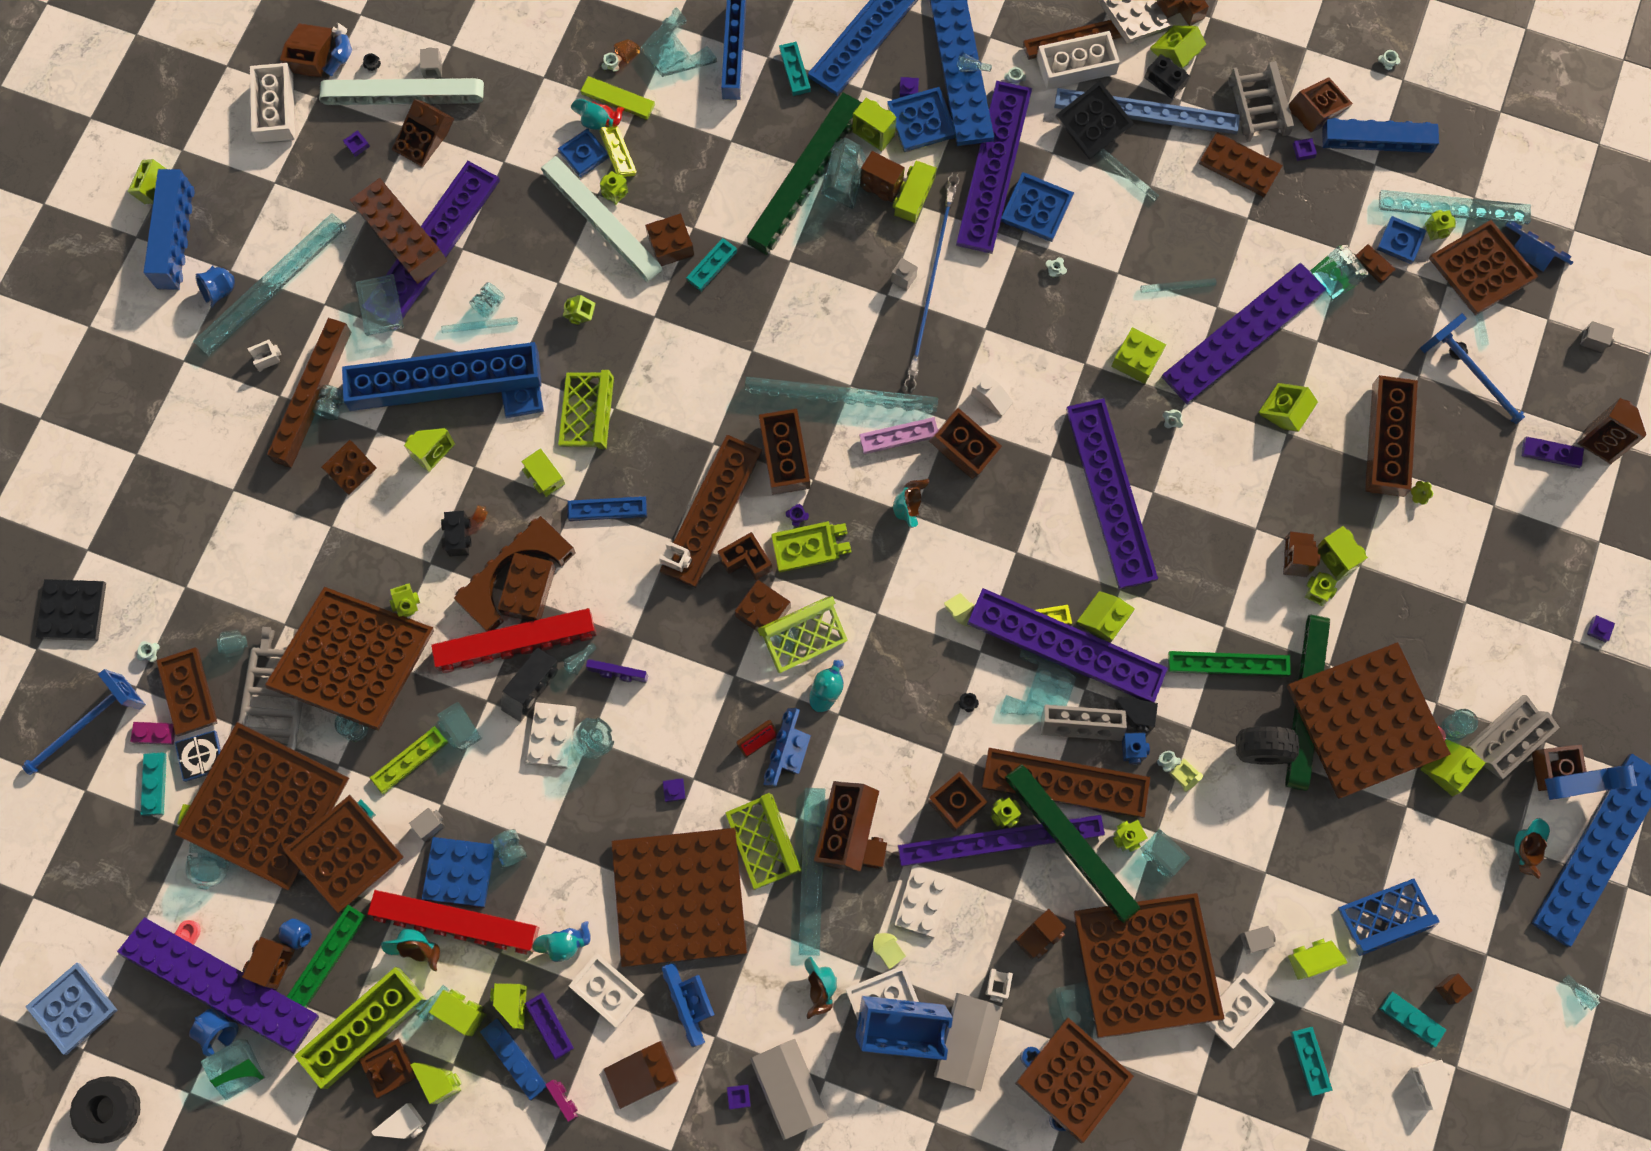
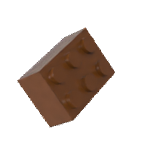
(965, 443)
(526, 588)

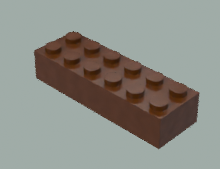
(398, 230)
(1391, 436)

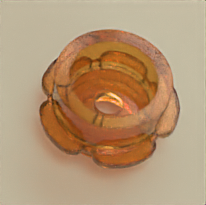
(480, 514)

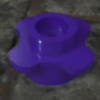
(797, 509)

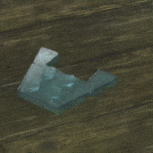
(668, 52)
(1050, 687)

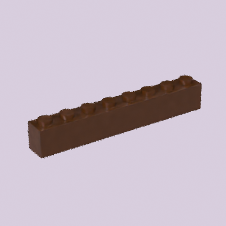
(300, 410)

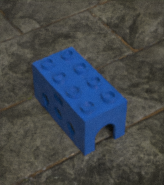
(901, 1026)

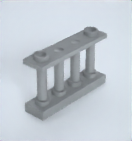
(1275, 90)

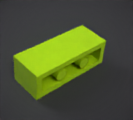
(914, 191)

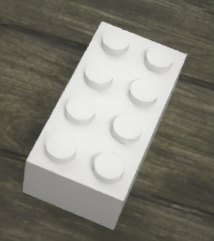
(1078, 60)
(272, 103)

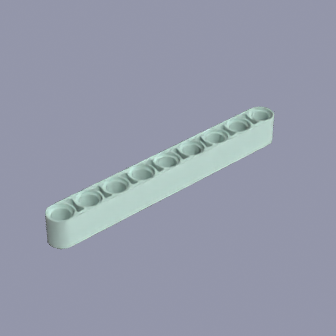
(401, 91)
(601, 219)

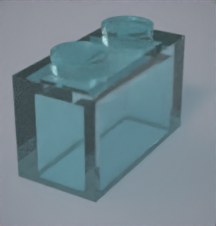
(459, 727)
(1164, 854)

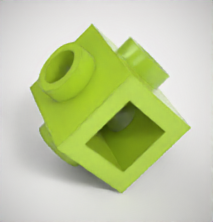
(613, 187)
(1440, 225)
(578, 309)
(1321, 588)
(404, 600)
(1002, 819)
(1136, 835)

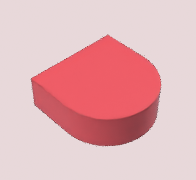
(189, 931)

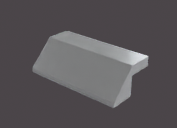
(1513, 736)
(969, 1041)
(789, 1089)

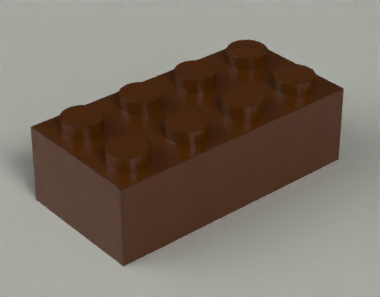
(784, 451)
(846, 825)

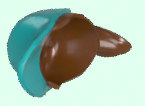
(908, 502)
(1531, 846)
(413, 945)
(822, 988)

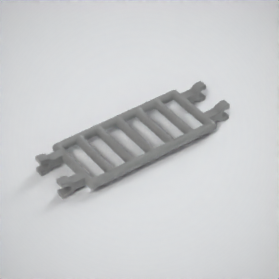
(265, 650)

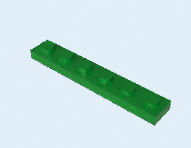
(1229, 663)
(326, 956)

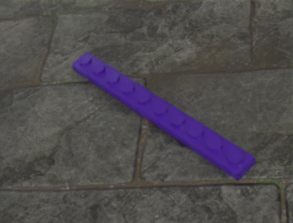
(991, 842)

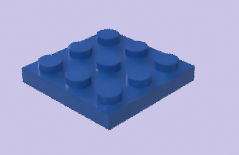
(922, 119)
(1037, 207)
(458, 872)

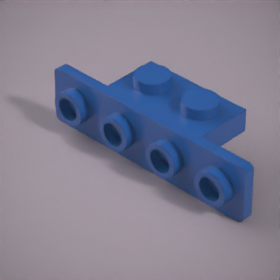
(1534, 251)
(789, 749)
(690, 1001)

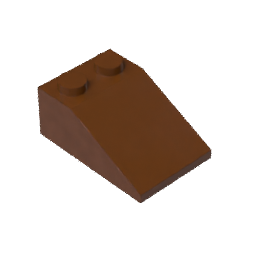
(1318, 104)
(641, 1074)

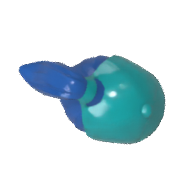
(827, 687)
(563, 944)

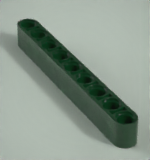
(1312, 662)
(1072, 843)

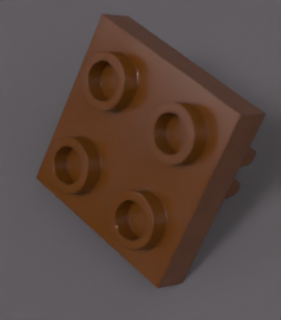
(349, 467)
(388, 1068)

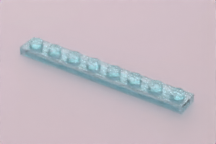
(1458, 206)
(811, 873)

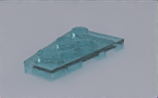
(1076, 1004)

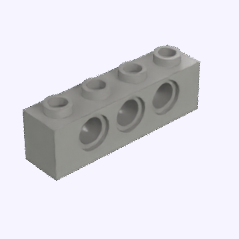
(1083, 722)

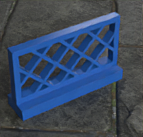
(1394, 934)

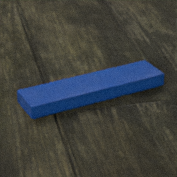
(607, 508)

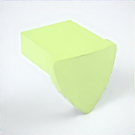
(960, 608)
(1186, 775)
(888, 949)

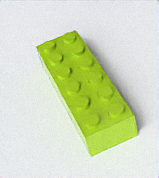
(360, 1028)

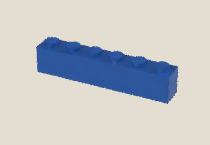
(733, 49)
(1380, 135)

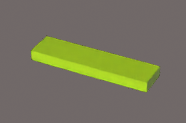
(617, 97)
(408, 760)

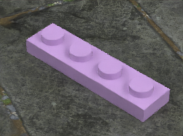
(898, 435)

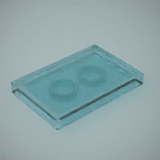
(379, 304)

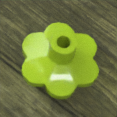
(1422, 492)

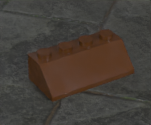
(1614, 431)

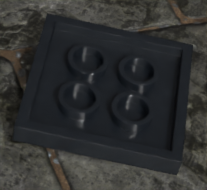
(1094, 120)
(71, 610)

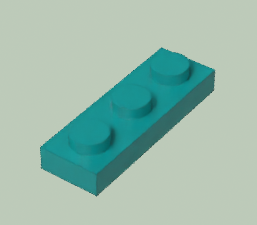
(794, 68)
(711, 264)
(153, 784)
(1412, 1019)
(1311, 1061)

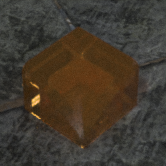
(627, 49)

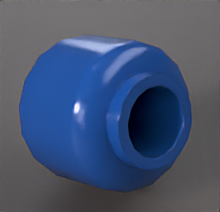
(295, 934)

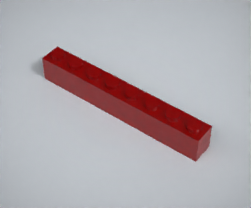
(513, 640)
(454, 921)

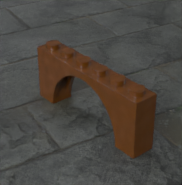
(537, 539)

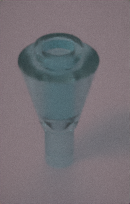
(968, 63)
(575, 662)
(1586, 997)
(424, 1008)

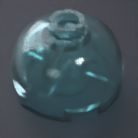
(592, 738)
(206, 870)

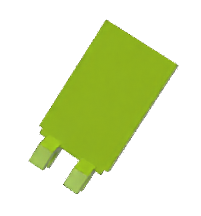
(809, 545)

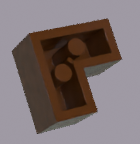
(1191, 10)
(746, 552)
(1300, 554)
(1040, 933)

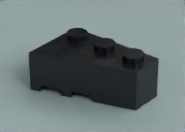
(528, 684)

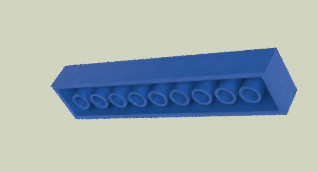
(441, 376)

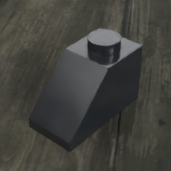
(1139, 713)

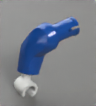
(341, 52)

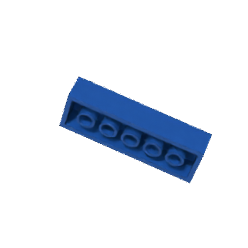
(168, 229)

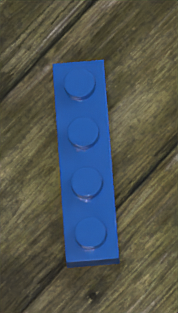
(514, 1059)

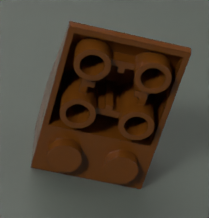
(307, 49)
(422, 132)

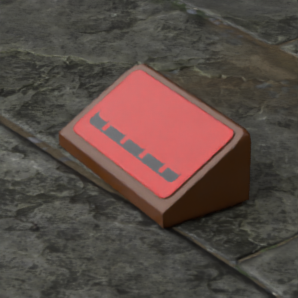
(757, 738)

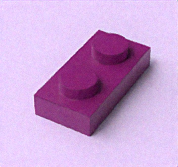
(153, 733)
(567, 1107)

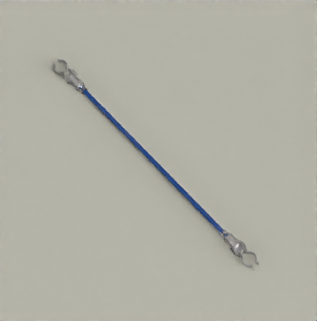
(912, 372)

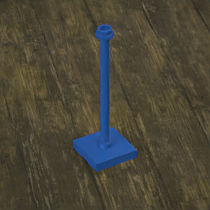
(1446, 336)
(120, 690)

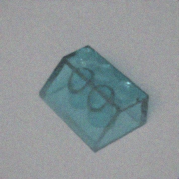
(844, 172)

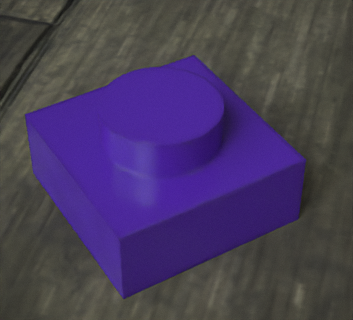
(908, 86)
(356, 143)
(1304, 149)
(1601, 628)
(674, 790)
(738, 1096)

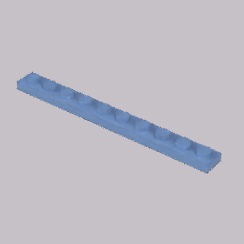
(1164, 113)

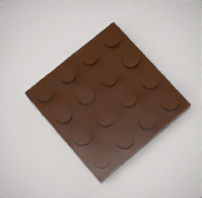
(1483, 267)
(343, 853)
(1074, 1080)

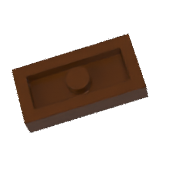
(1375, 263)

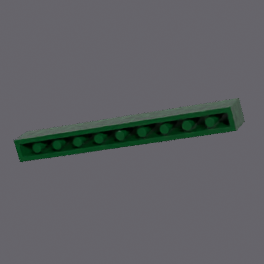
(803, 176)

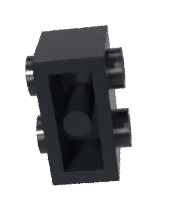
(1167, 76)
(456, 530)

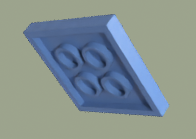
(71, 1008)

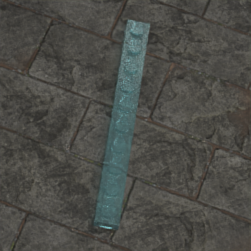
(269, 284)
(848, 395)

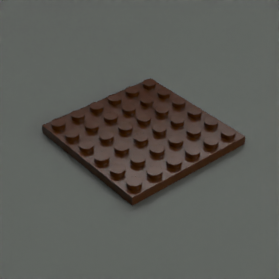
(350, 658)
(1368, 720)
(260, 803)
(678, 897)
(1150, 968)

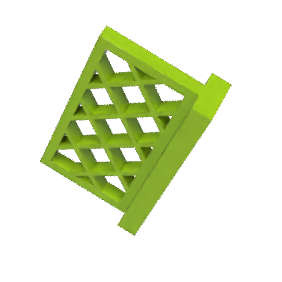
(602, 411)
(796, 618)
(780, 836)

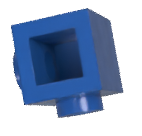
(1135, 747)

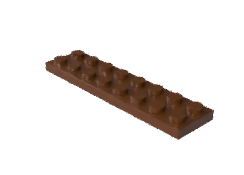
(713, 507)
(1072, 782)

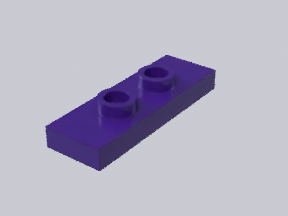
(1552, 452)
(625, 673)
(549, 1026)

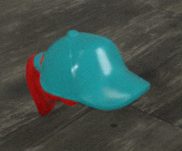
(596, 115)

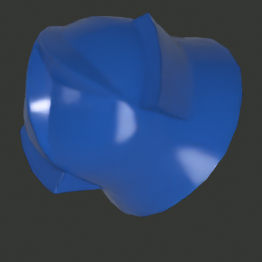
(215, 284)
(208, 1025)

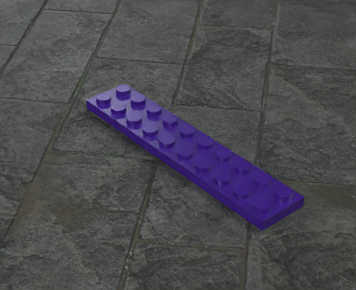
(994, 168)
(447, 223)
(1243, 333)
(1111, 494)
(1067, 646)
(218, 985)

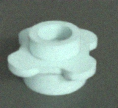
(1391, 55)
(611, 57)
(1015, 71)
(1053, 272)
(1173, 414)
(142, 651)
(1168, 760)

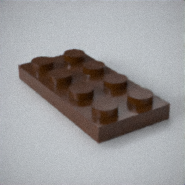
(1240, 164)
(187, 692)

